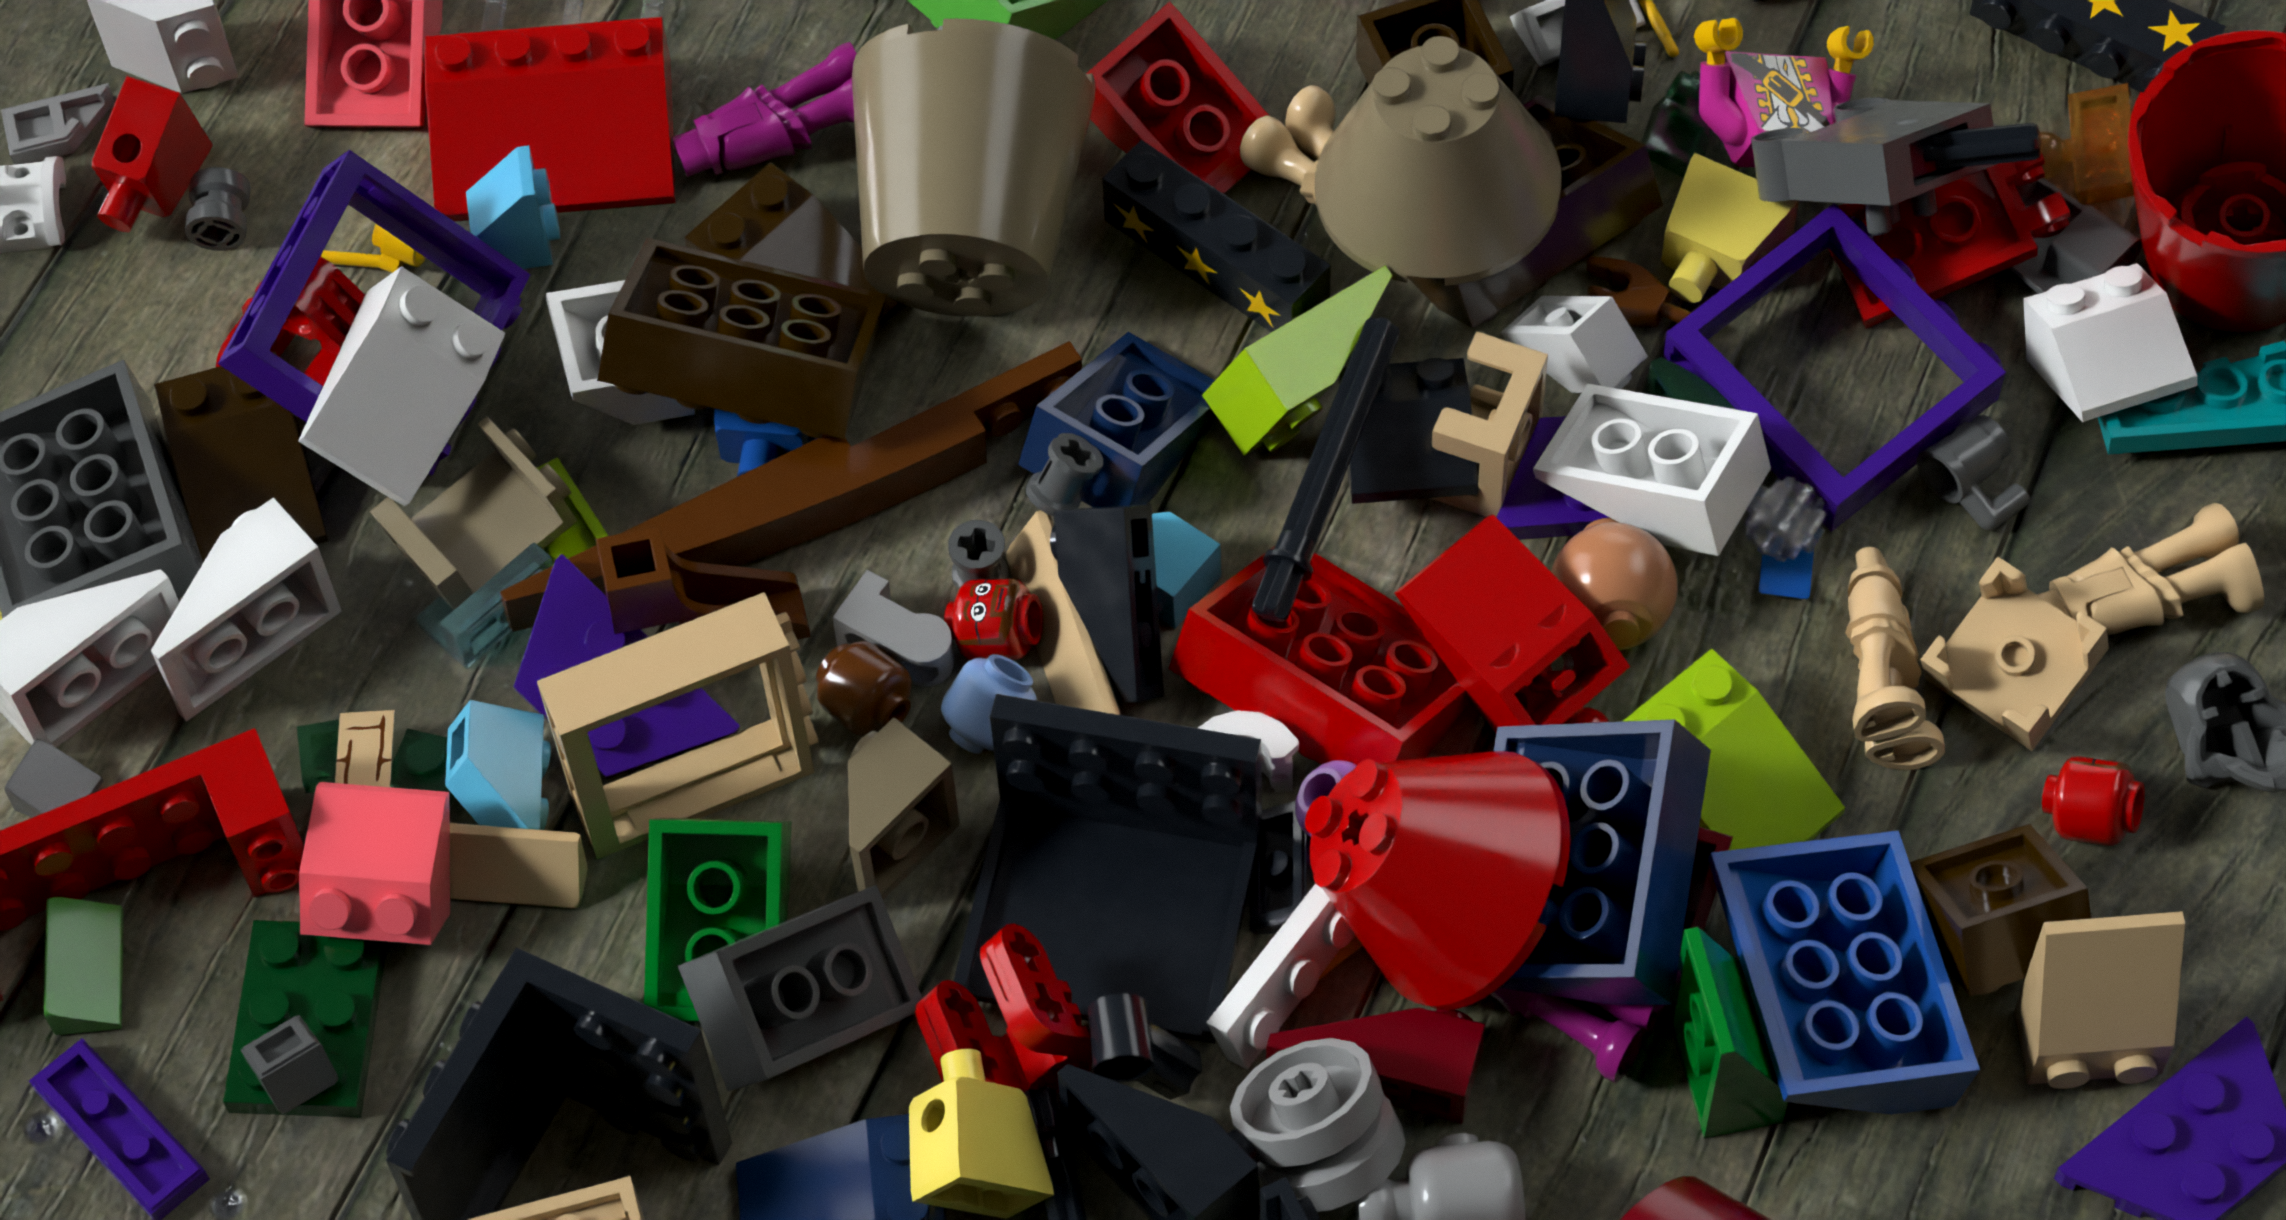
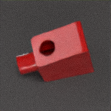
(147, 153)

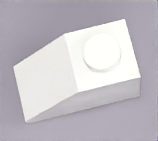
(1583, 340)

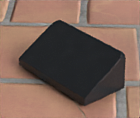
(1281, 870)

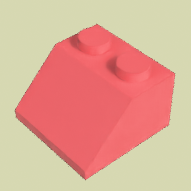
(376, 864)

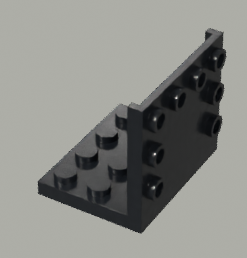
(1120, 855)
(515, 1063)

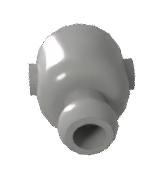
(1452, 1183)

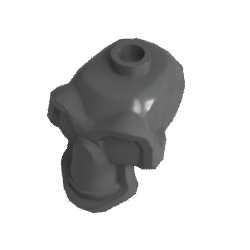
(2228, 723)

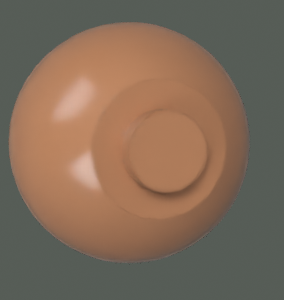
(1620, 578)

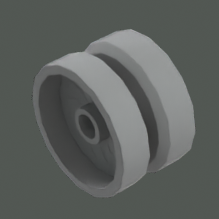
(1320, 1122)

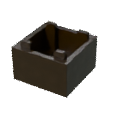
(1992, 904)

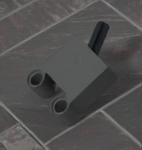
(1887, 154)

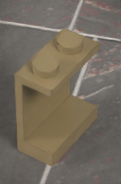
(481, 518)

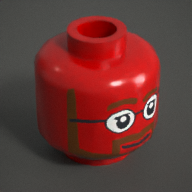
(995, 618)
(2094, 801)

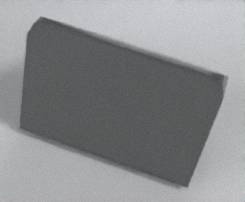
(48, 780)
(290, 1064)

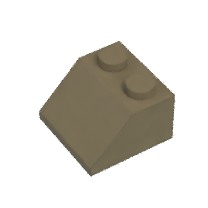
(897, 805)

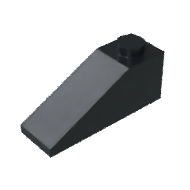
(1111, 579)

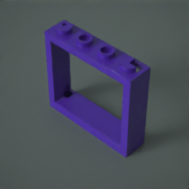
(401, 213)
(1897, 288)

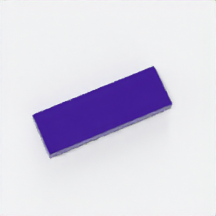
(119, 1130)

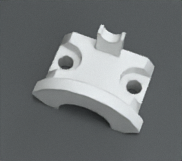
(31, 205)
(1277, 743)

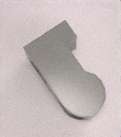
(914, 640)

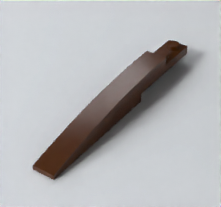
(831, 481)

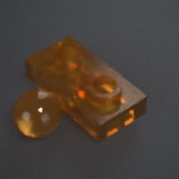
(2096, 144)

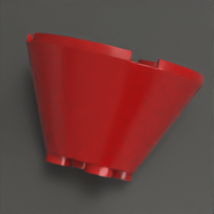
(1443, 867)

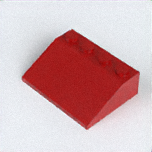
(578, 94)
(1338, 673)

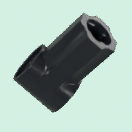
(1134, 1048)

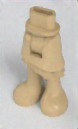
(1285, 150)
(2128, 593)
(1887, 707)

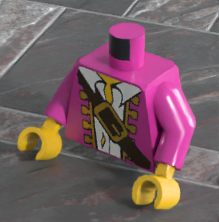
(1768, 92)

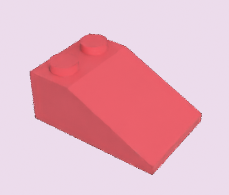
(368, 62)

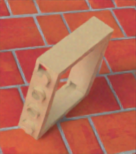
(664, 669)

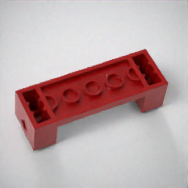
(150, 820)

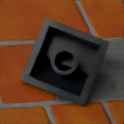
(1395, 446)

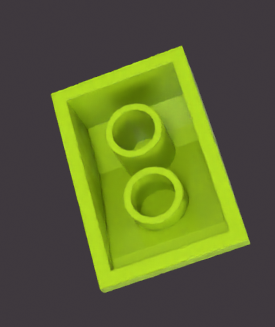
(1283, 375)
(1757, 774)

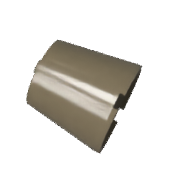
(966, 162)

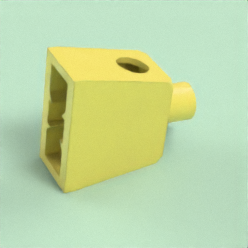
(1720, 228)
(975, 1143)

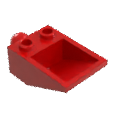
(1502, 624)

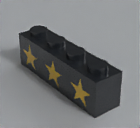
(2107, 36)
(1213, 238)

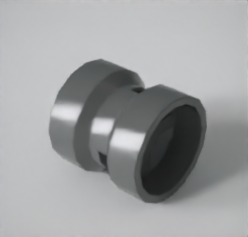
(217, 219)

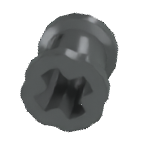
(1064, 474)
(977, 552)

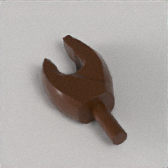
(1644, 297)

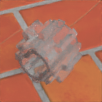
(1785, 519)

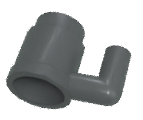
(1962, 462)

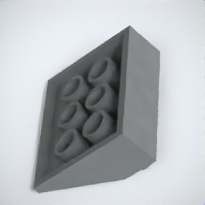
(88, 492)

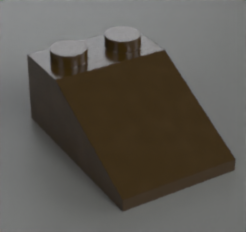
(784, 228)
(235, 454)

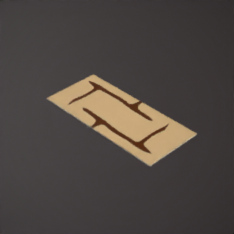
(365, 748)

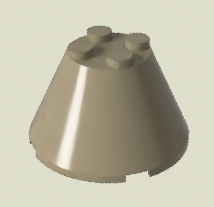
(1438, 171)

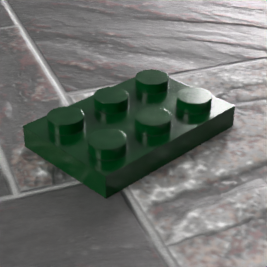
(334, 991)

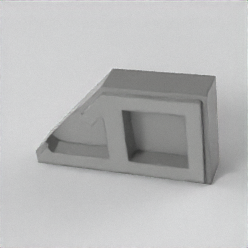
(54, 124)

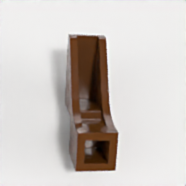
(656, 587)

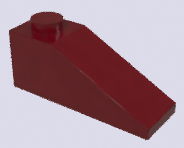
(1419, 1054)

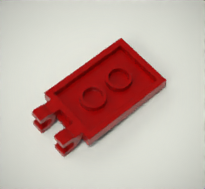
(1972, 235)

